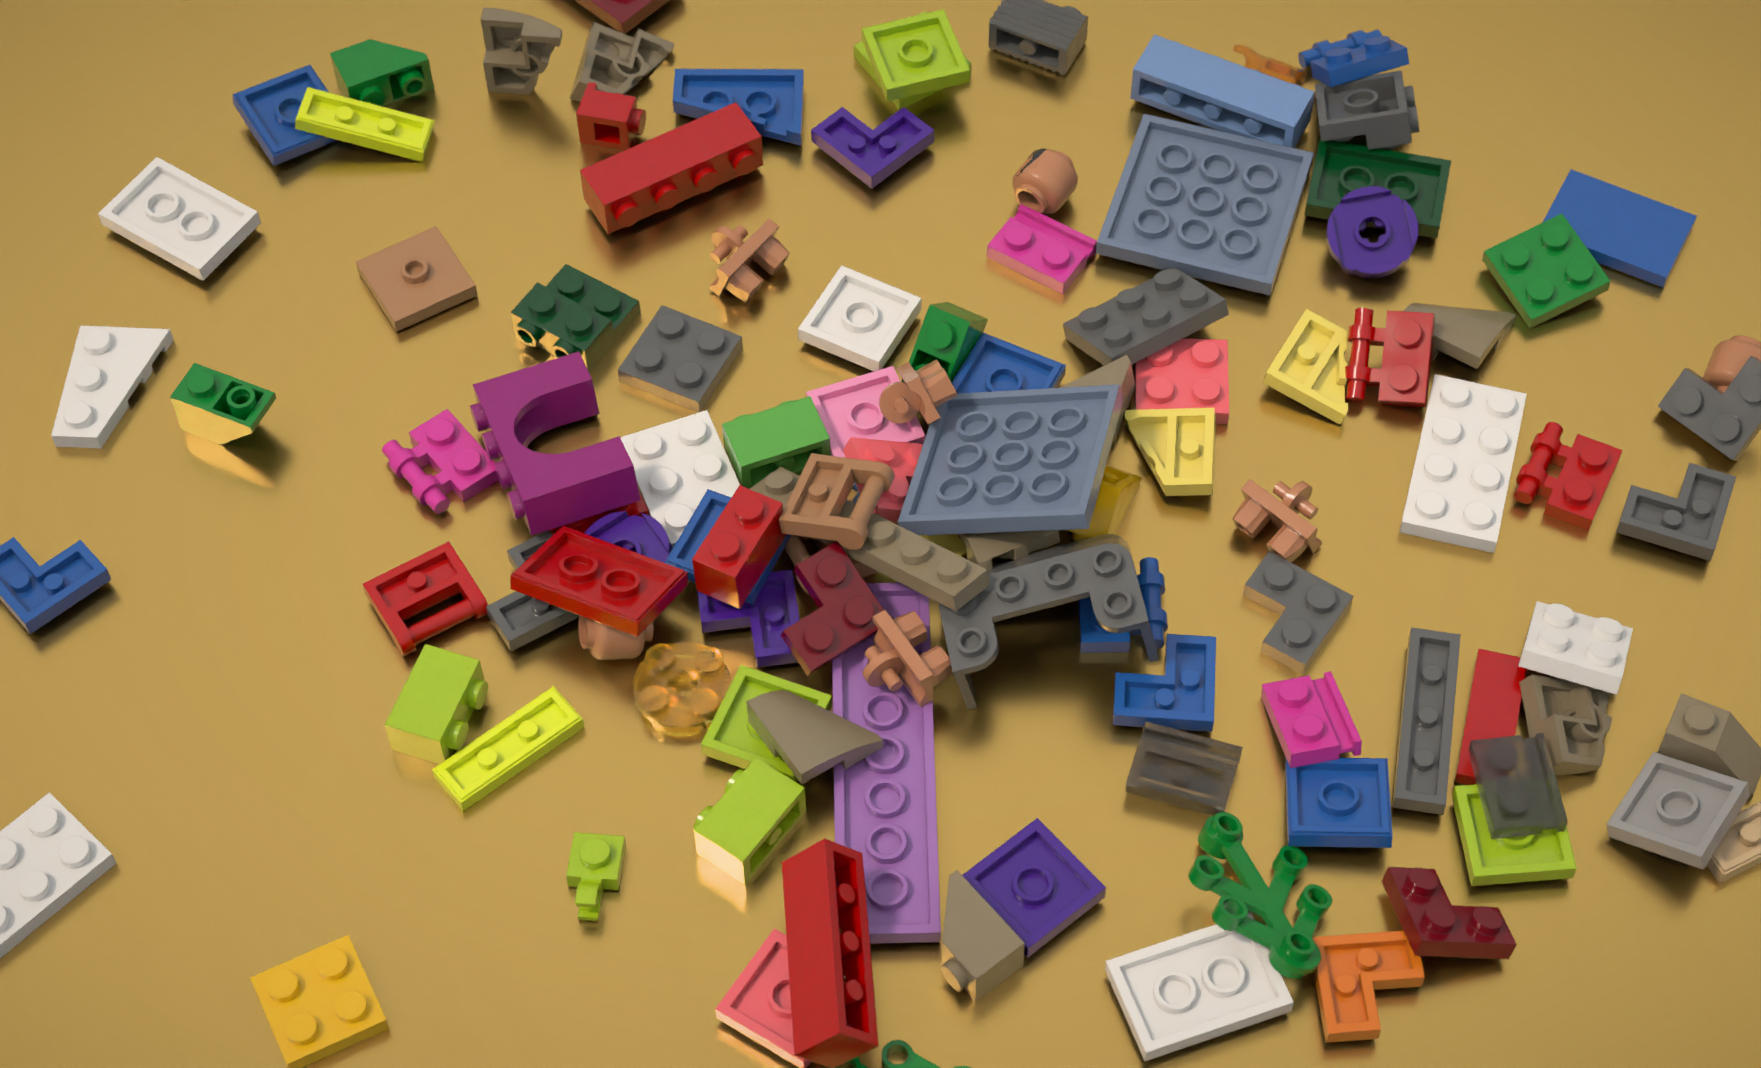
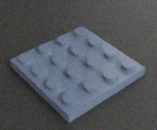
(1205, 204)
(1013, 461)

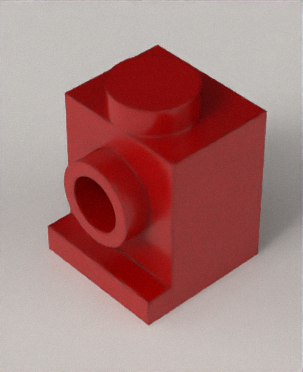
(609, 119)

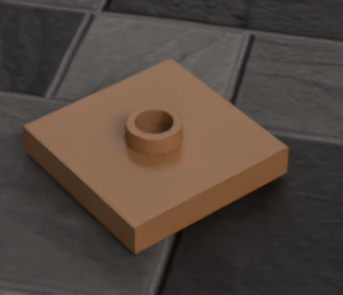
(416, 278)

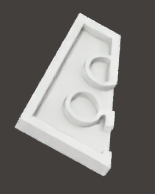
(102, 378)

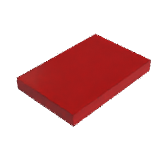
(599, 580)

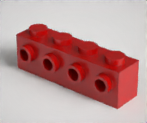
(672, 167)
(829, 954)

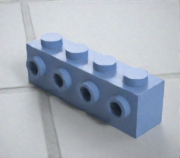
(1223, 93)

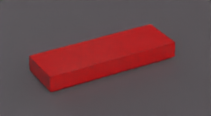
(1491, 705)

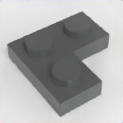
(1721, 418)
(1684, 523)
(1307, 609)
(522, 617)

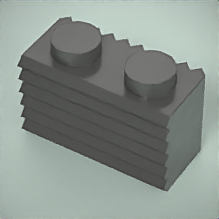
(1038, 33)

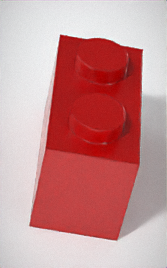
(738, 547)

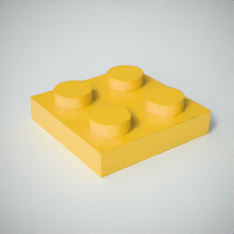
(319, 1003)

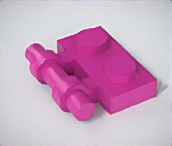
(453, 454)

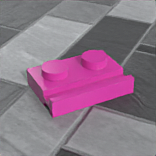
(1041, 249)
(1310, 719)

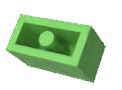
(773, 439)

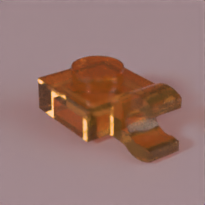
(1271, 66)

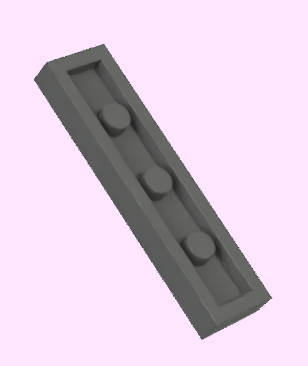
(1426, 721)

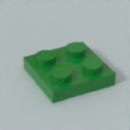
(1546, 270)

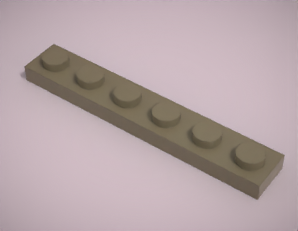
(899, 552)

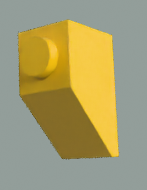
(1112, 503)

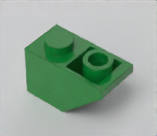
(381, 72)
(947, 337)
(219, 405)

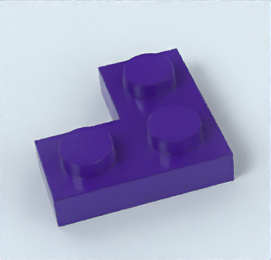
(875, 152)
(767, 616)

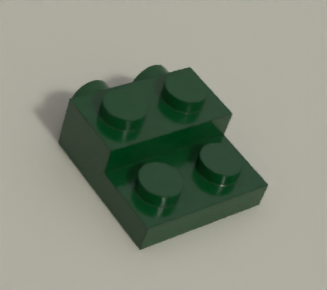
(574, 316)

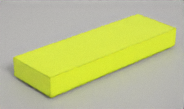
(364, 124)
(508, 748)

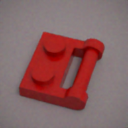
(419, 586)

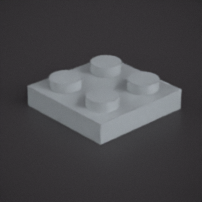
(1678, 810)

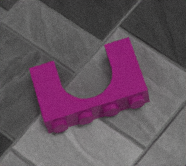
(550, 487)

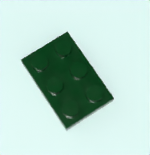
(1411, 177)

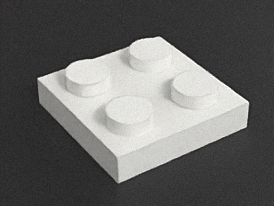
(859, 319)
(1576, 647)

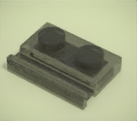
(1183, 769)
(1517, 786)

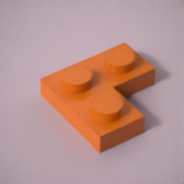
(1351, 972)

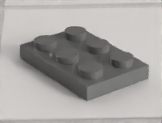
(1146, 318)

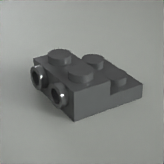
(1368, 106)

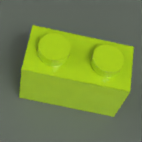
(436, 705)
(749, 820)

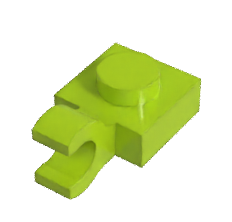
(594, 866)

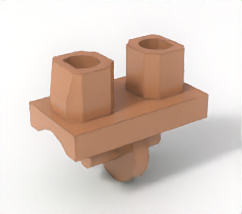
(735, 272)
(919, 392)
(1294, 532)
(896, 661)

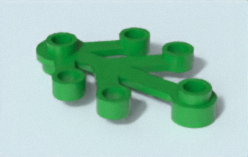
(1291, 948)

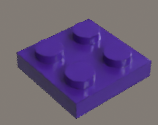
(1035, 885)

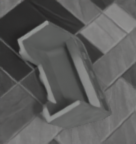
(1058, 575)

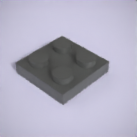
(680, 358)

